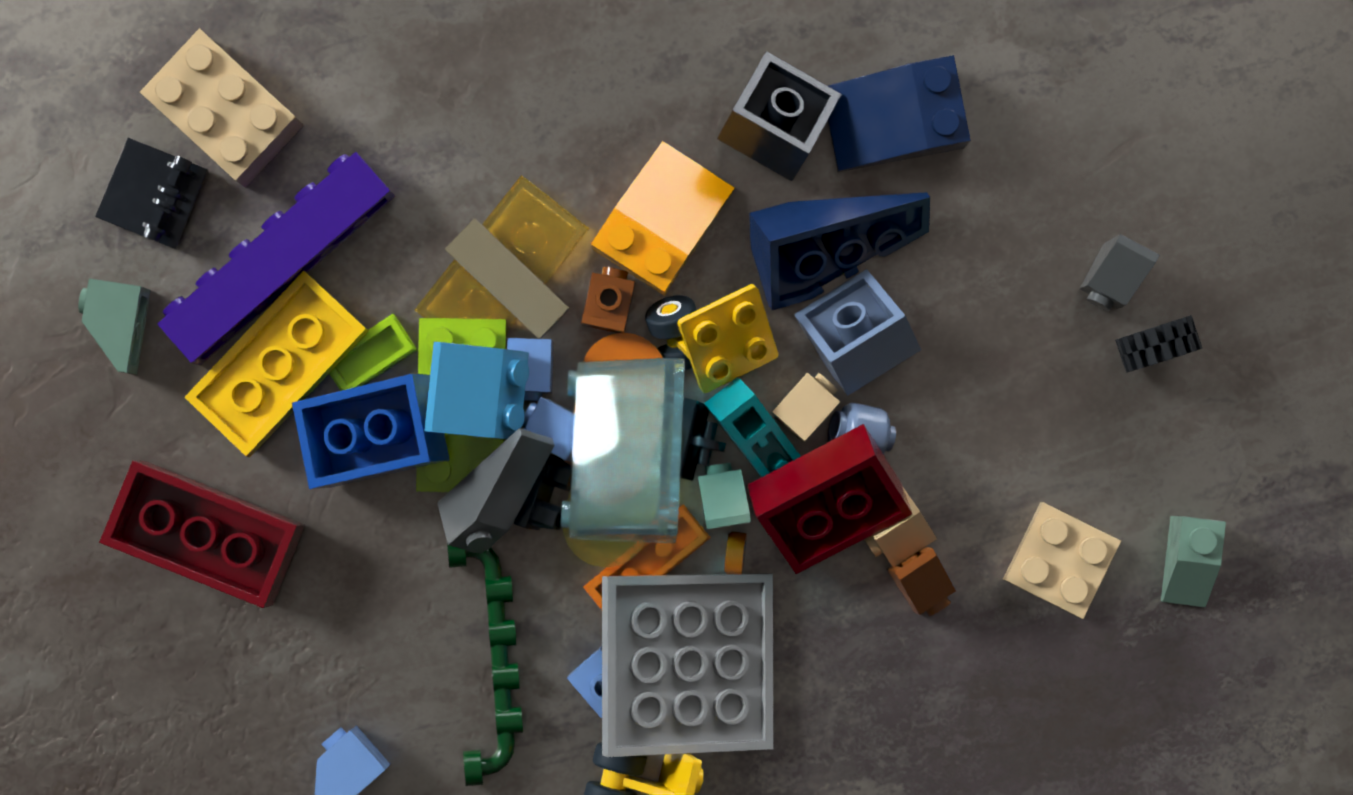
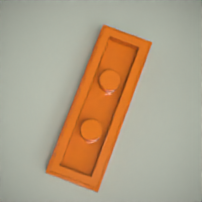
(656, 557)

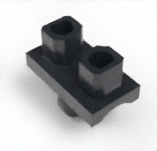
(697, 438)
(536, 509)

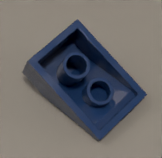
(898, 115)

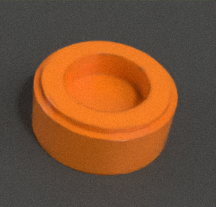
(735, 553)

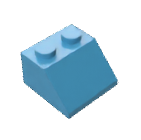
(476, 390)

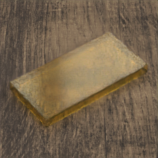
(533, 230)

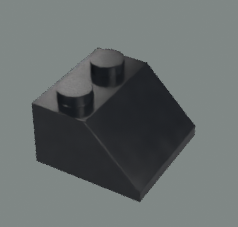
(779, 116)

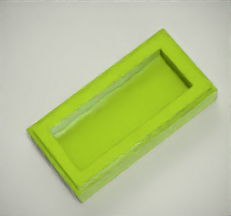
(374, 354)

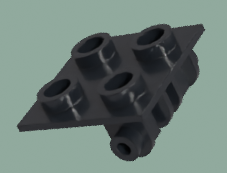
(151, 193)

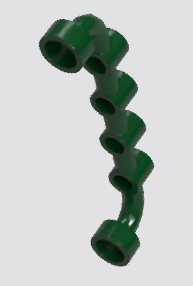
(504, 675)

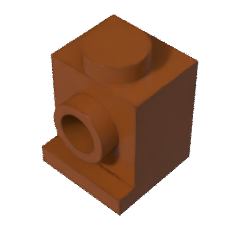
(604, 317)

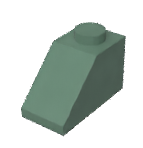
(116, 320)
(723, 496)
(1192, 560)

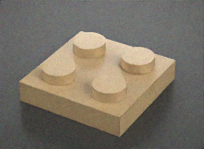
(1062, 560)

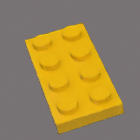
(276, 364)

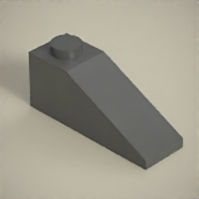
(492, 494)

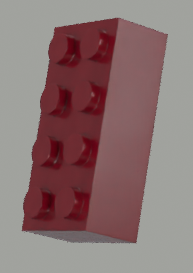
(202, 533)

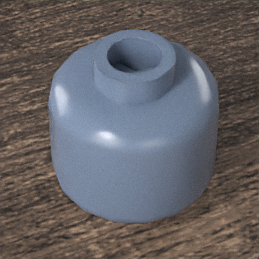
(872, 417)

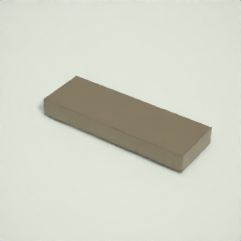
(507, 278)

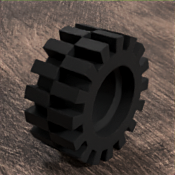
(1158, 344)

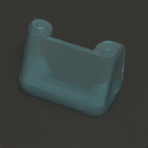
(626, 450)

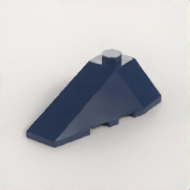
(816, 241)

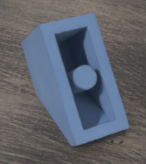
(348, 763)

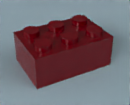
(829, 499)

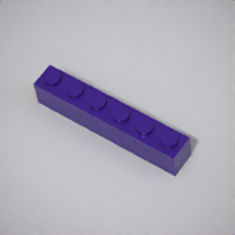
(274, 259)

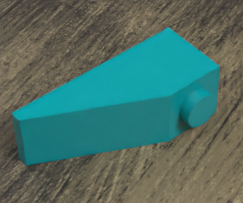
(751, 427)

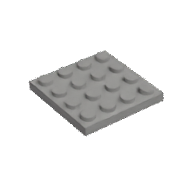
(687, 664)

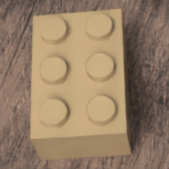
(221, 108)

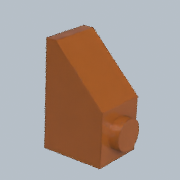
(923, 582)

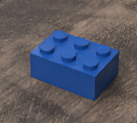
(367, 432)

